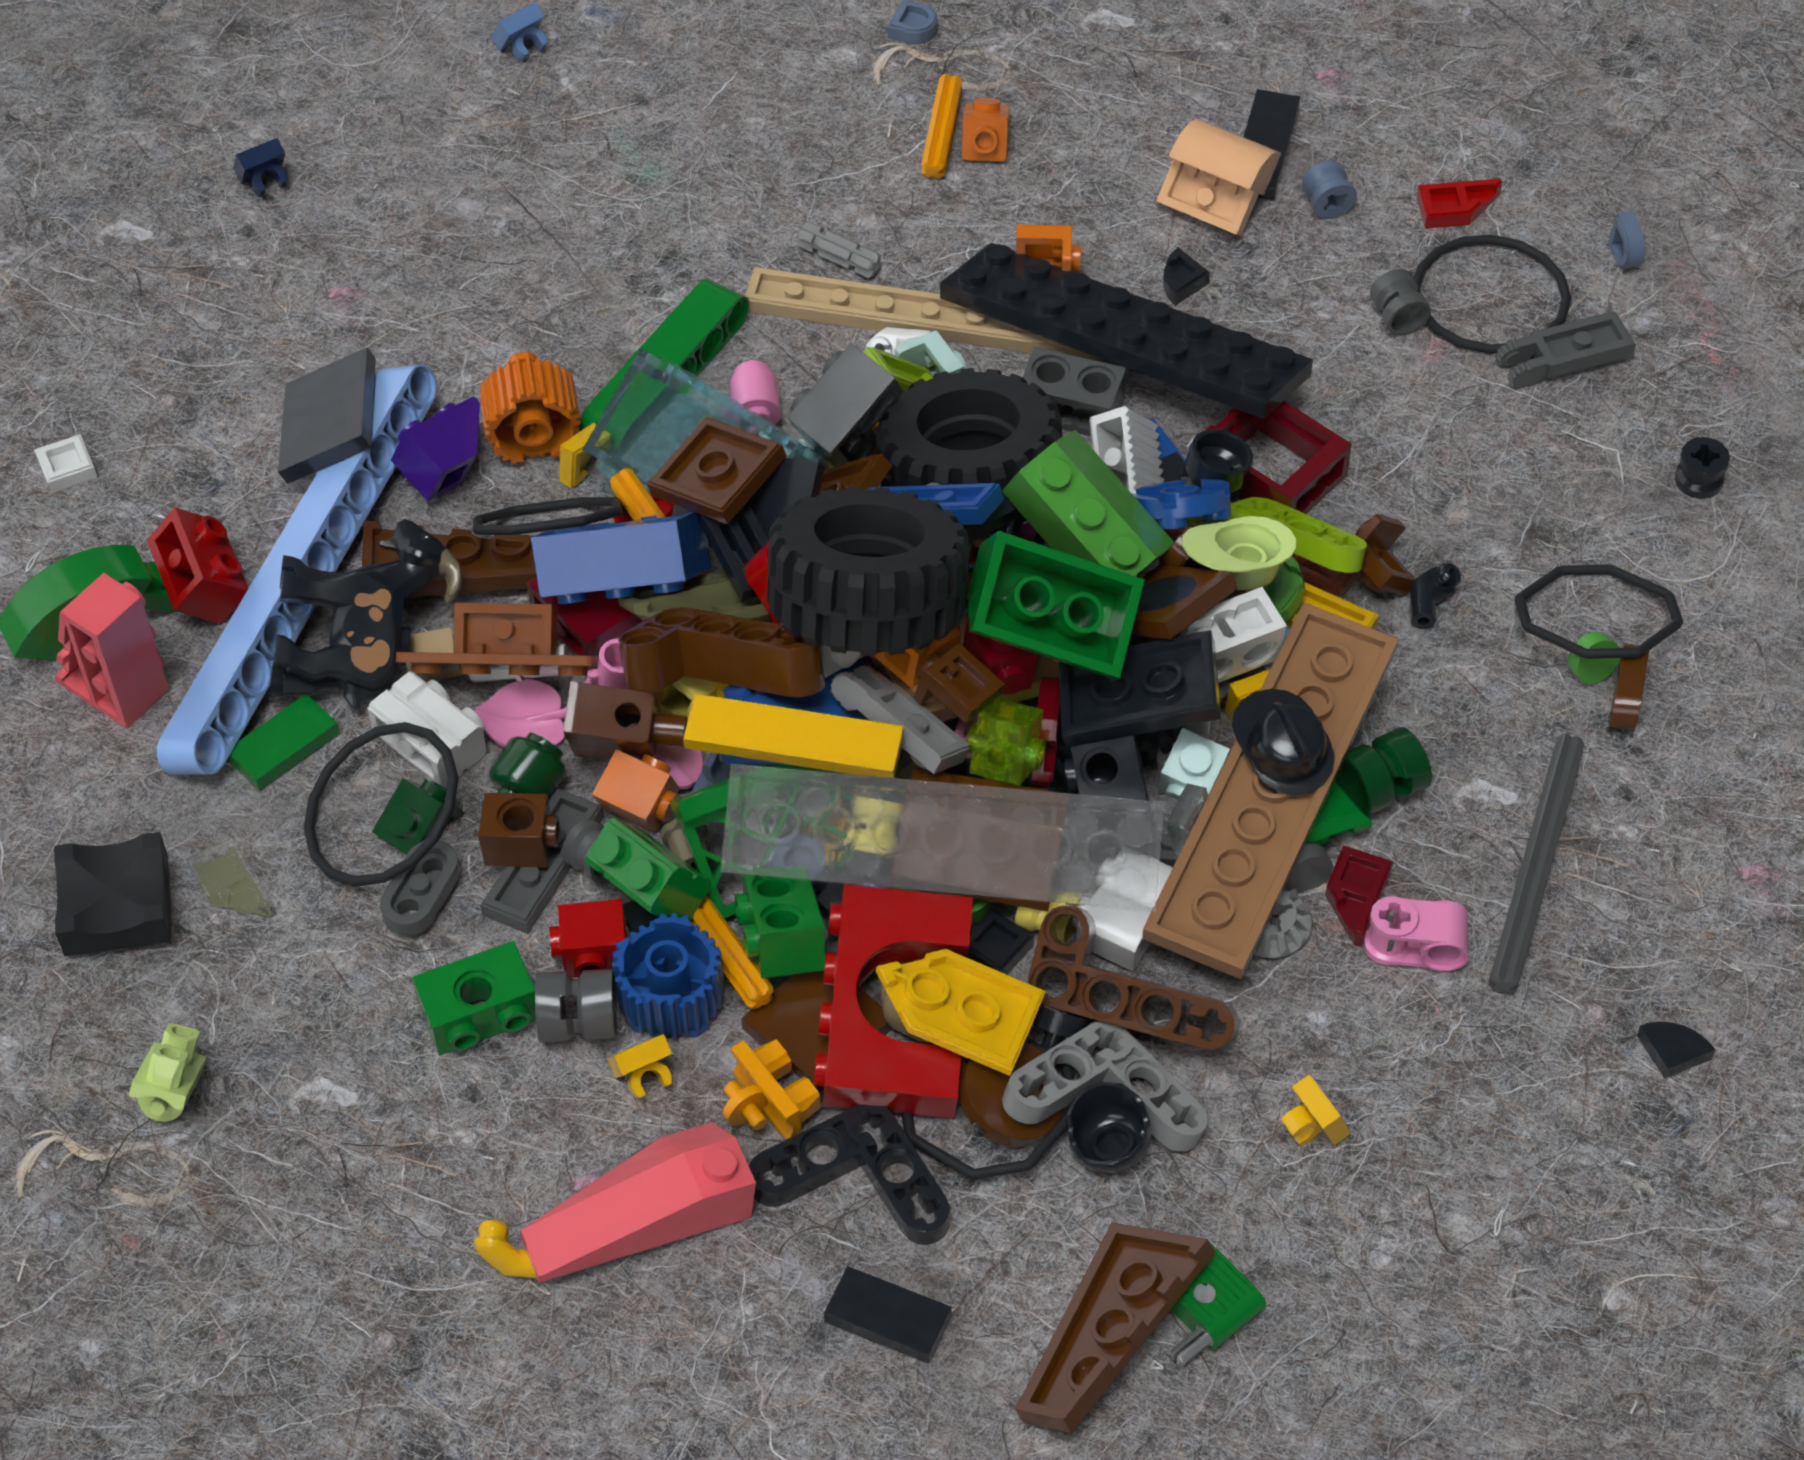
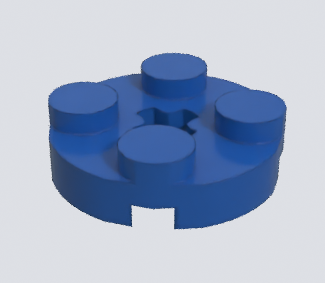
(1174, 501)

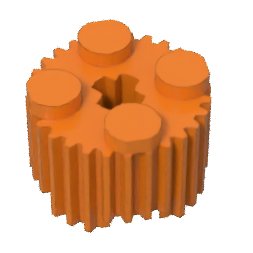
(529, 408)

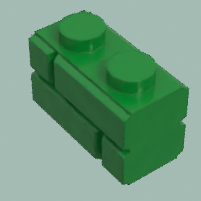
(647, 870)

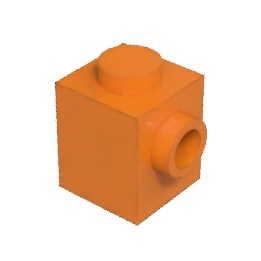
(637, 790)

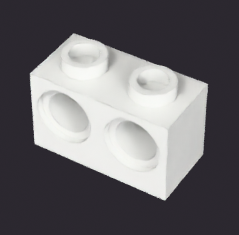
(1245, 632)

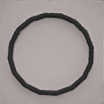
(1501, 241)
(430, 841)

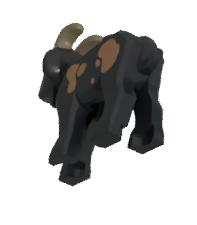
(364, 617)

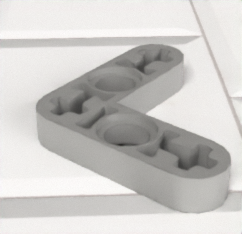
(1115, 1066)

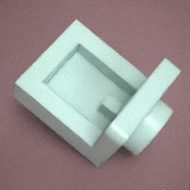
(931, 353)

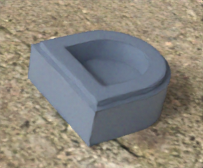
(913, 23)
(1627, 240)

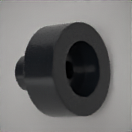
(1058, 1025)

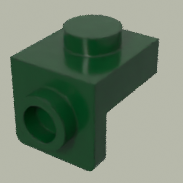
(412, 813)

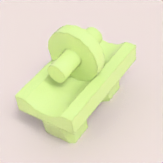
(168, 1074)

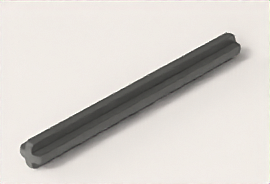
(1536, 864)

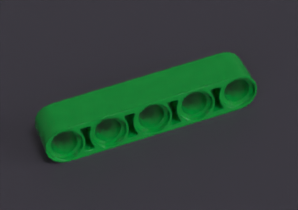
(686, 337)

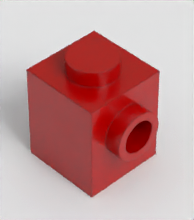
(588, 935)

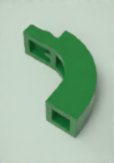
(33, 613)

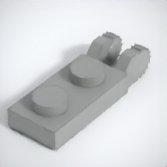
(878, 699)

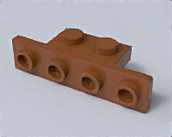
(502, 635)

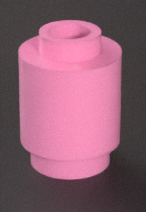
(757, 389)

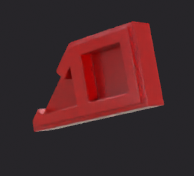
(1455, 202)

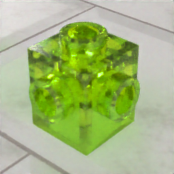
(1006, 742)

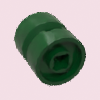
(1387, 770)

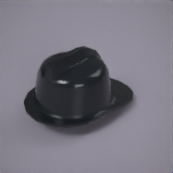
(1283, 741)

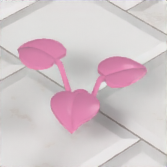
(537, 709)

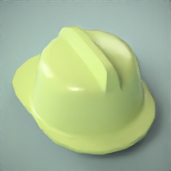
(1245, 546)

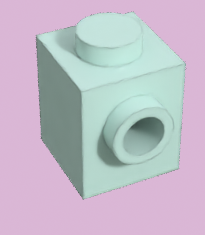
(1193, 762)

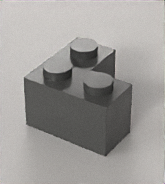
(845, 406)

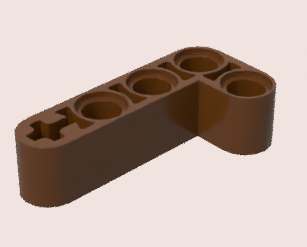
(721, 651)
(1134, 991)

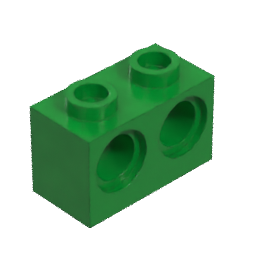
(781, 926)

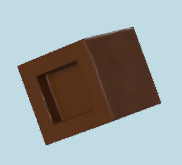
(499, 826)

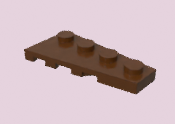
(486, 564)
(1111, 1315)

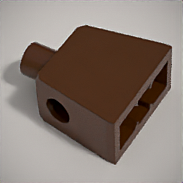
(600, 717)

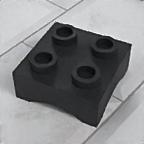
(112, 895)

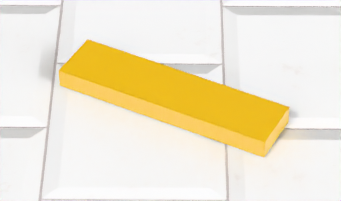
(793, 736)

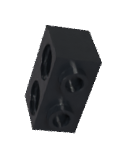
(1130, 778)

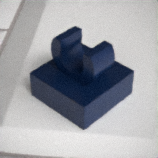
(261, 161)

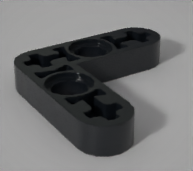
(857, 1151)

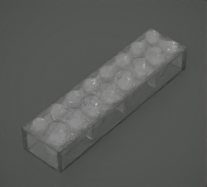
(943, 838)

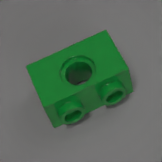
(490, 975)

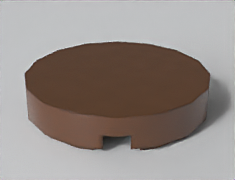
(981, 1101)

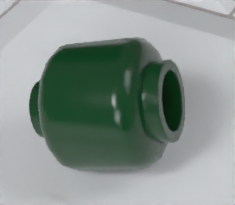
(528, 766)

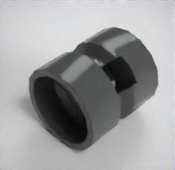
(594, 1006)

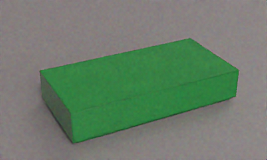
(283, 741)

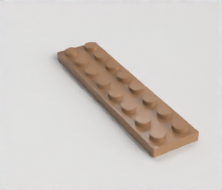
(1250, 833)

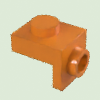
(985, 130)
(1049, 243)

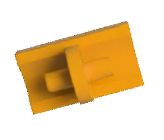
(761, 1092)

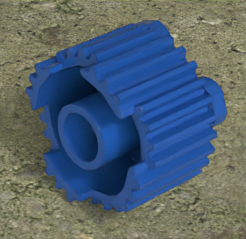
(669, 978)

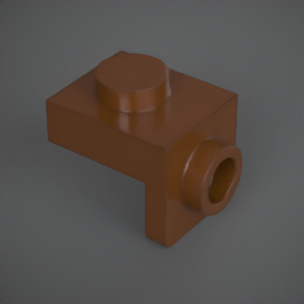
(1380, 567)

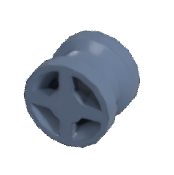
(1329, 189)

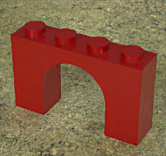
(860, 1062)

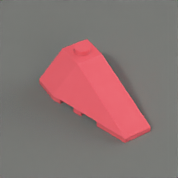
(651, 1199)

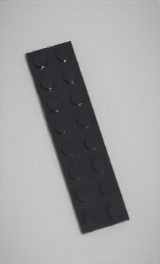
(1128, 329)

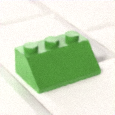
(1086, 508)

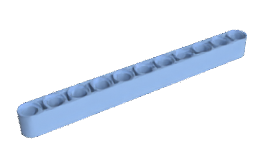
(317, 534)

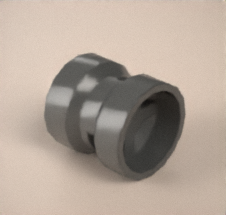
(1400, 302)

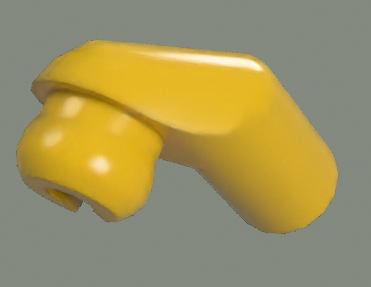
(501, 1254)

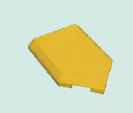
(963, 1006)

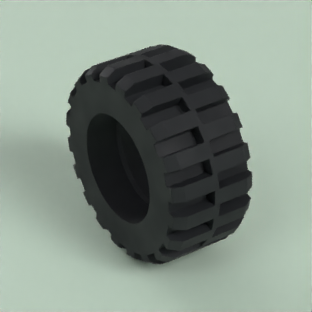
(966, 430)
(867, 570)

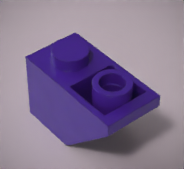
(440, 449)

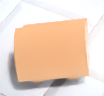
(1217, 175)

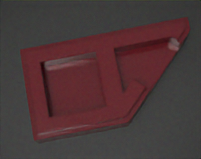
(1049, 702)
(1355, 887)

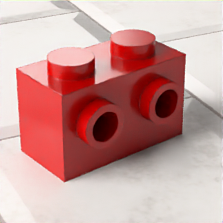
(198, 565)

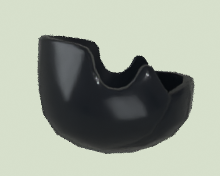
(1108, 1127)

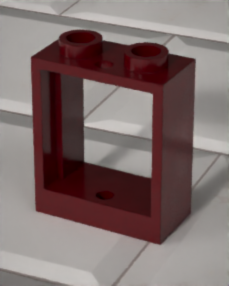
(1322, 449)

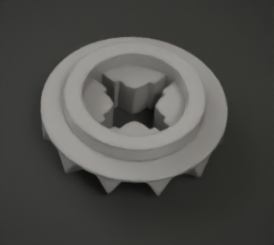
(1293, 927)

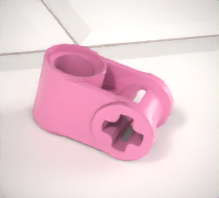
(1422, 932)

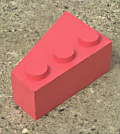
(110, 651)

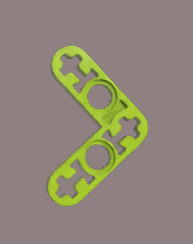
(1314, 538)

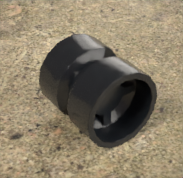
(1220, 457)

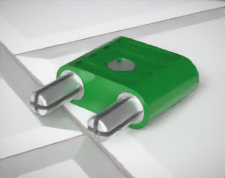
(1215, 1307)

